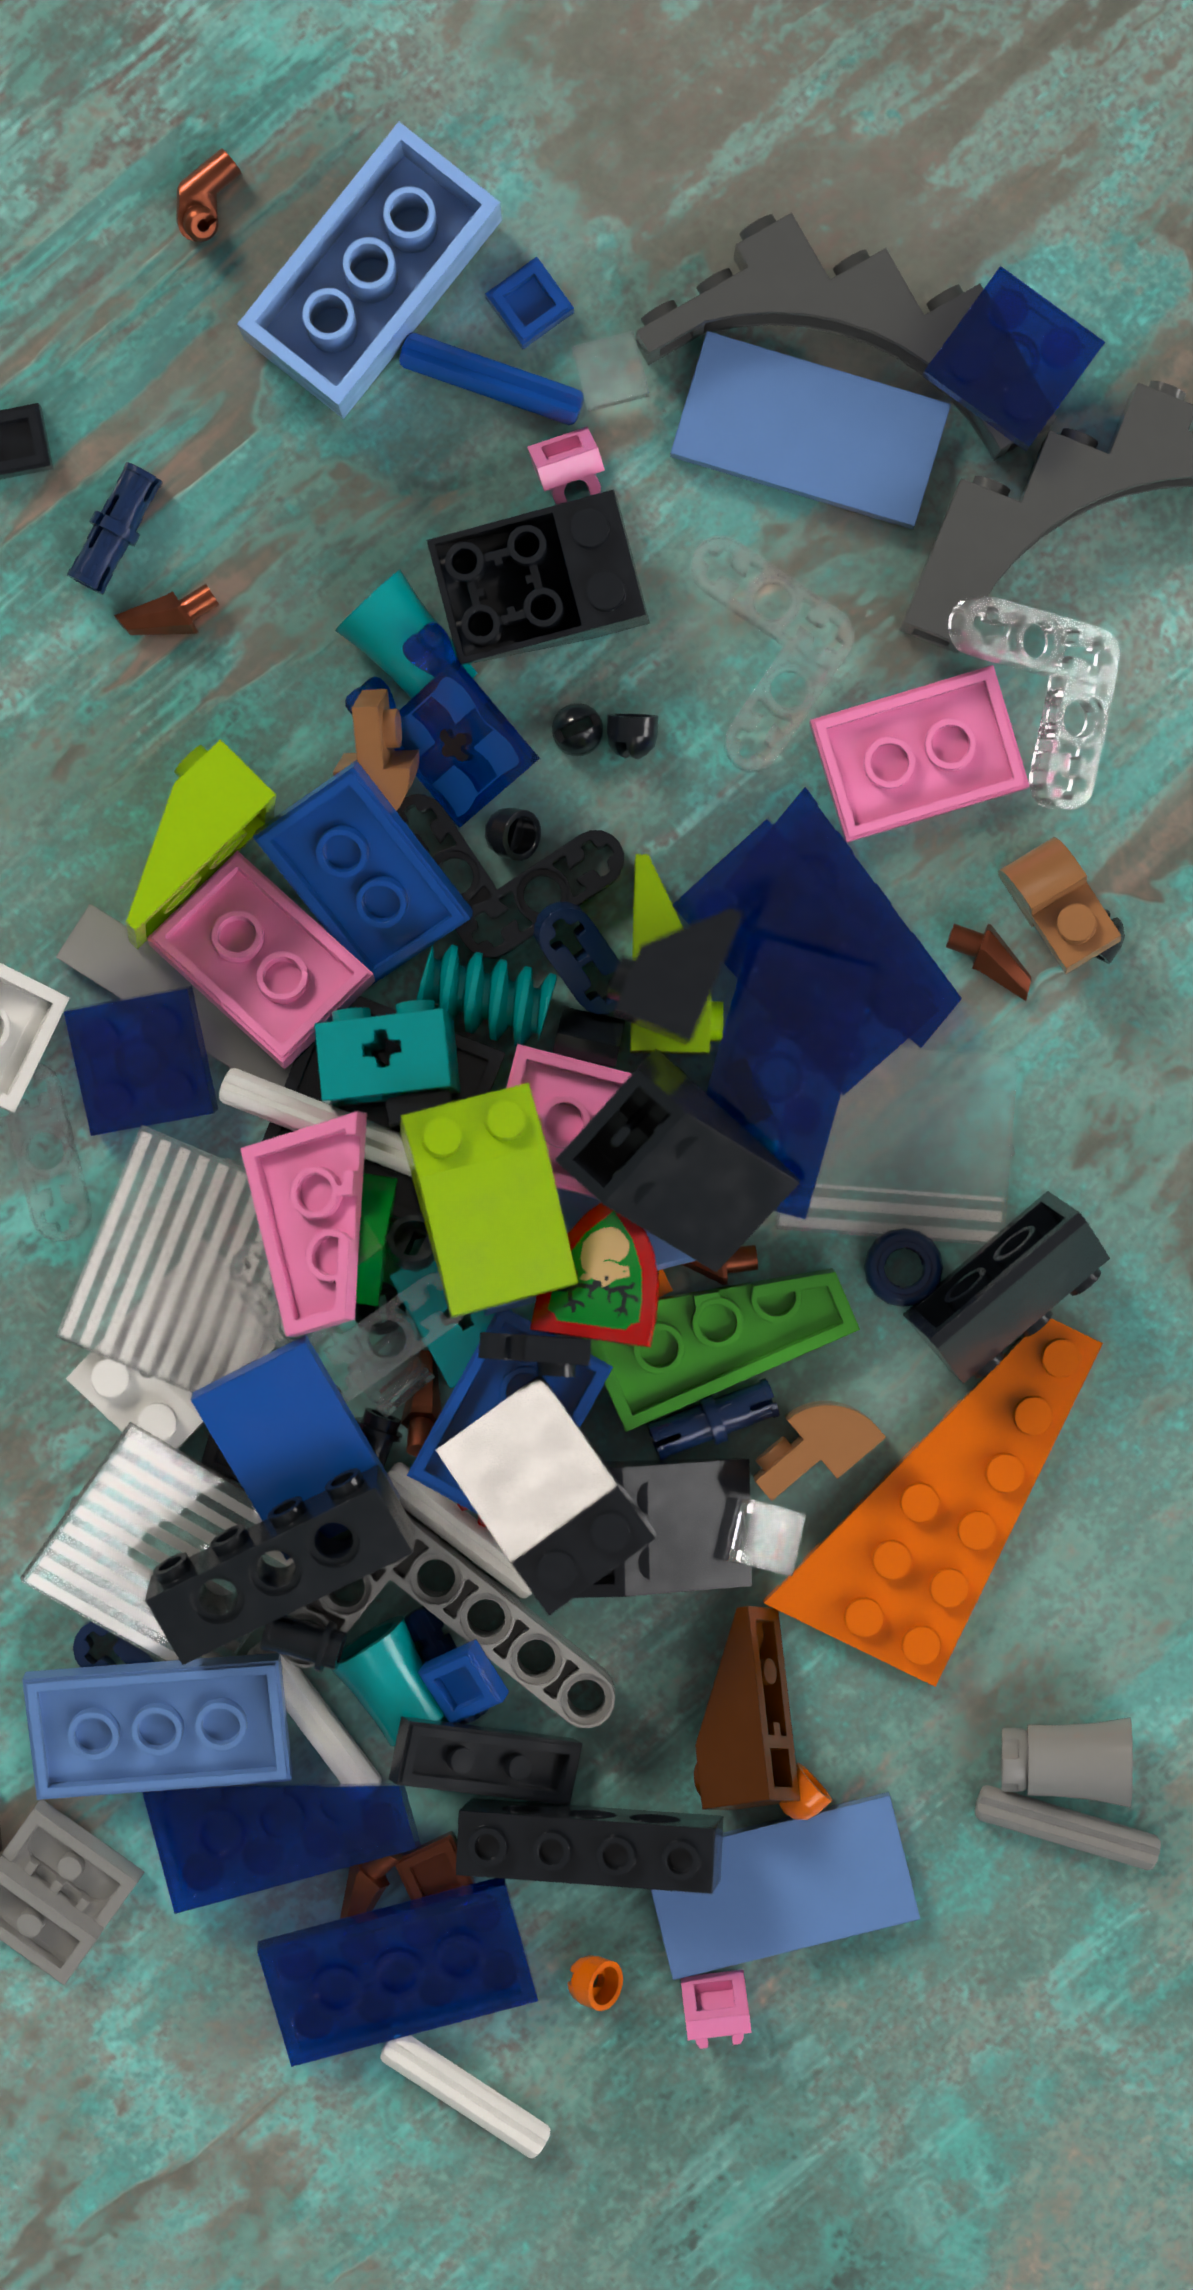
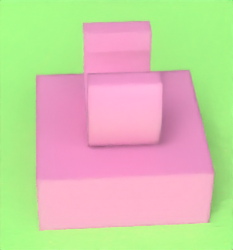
(566, 460)
(716, 2006)

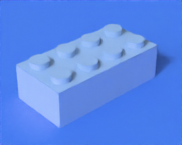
(371, 270)

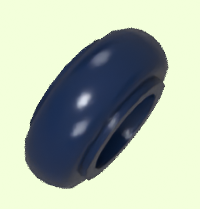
(884, 1247)

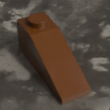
(747, 1727)

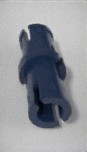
(114, 528)
(713, 1419)

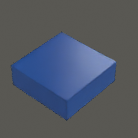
(529, 303)
(463, 1682)

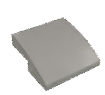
(59, 1890)

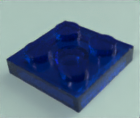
(1013, 358)
(141, 1060)

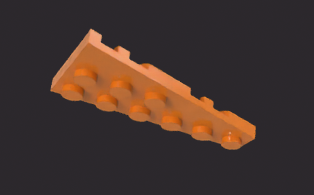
(928, 1534)

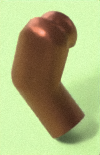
(198, 196)

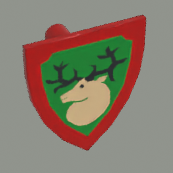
(614, 1288)

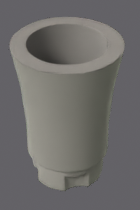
(1070, 1761)

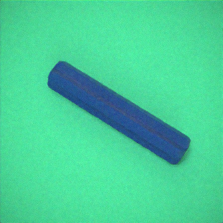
(491, 378)

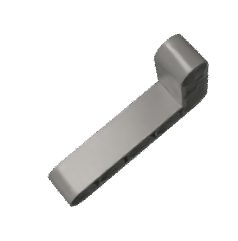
(499, 1645)

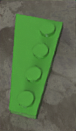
(722, 1338)

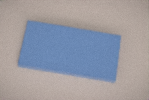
(810, 430)
(158, 1726)
(792, 1888)

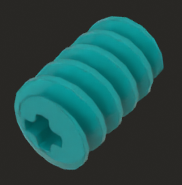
(487, 995)

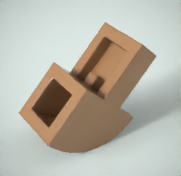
(376, 735)
(1060, 904)
(827, 1433)

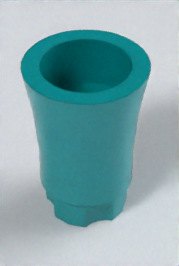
(384, 624)
(385, 1679)

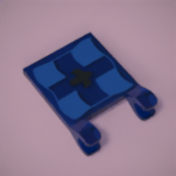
(461, 735)

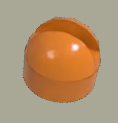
(812, 1797)
(608, 1986)

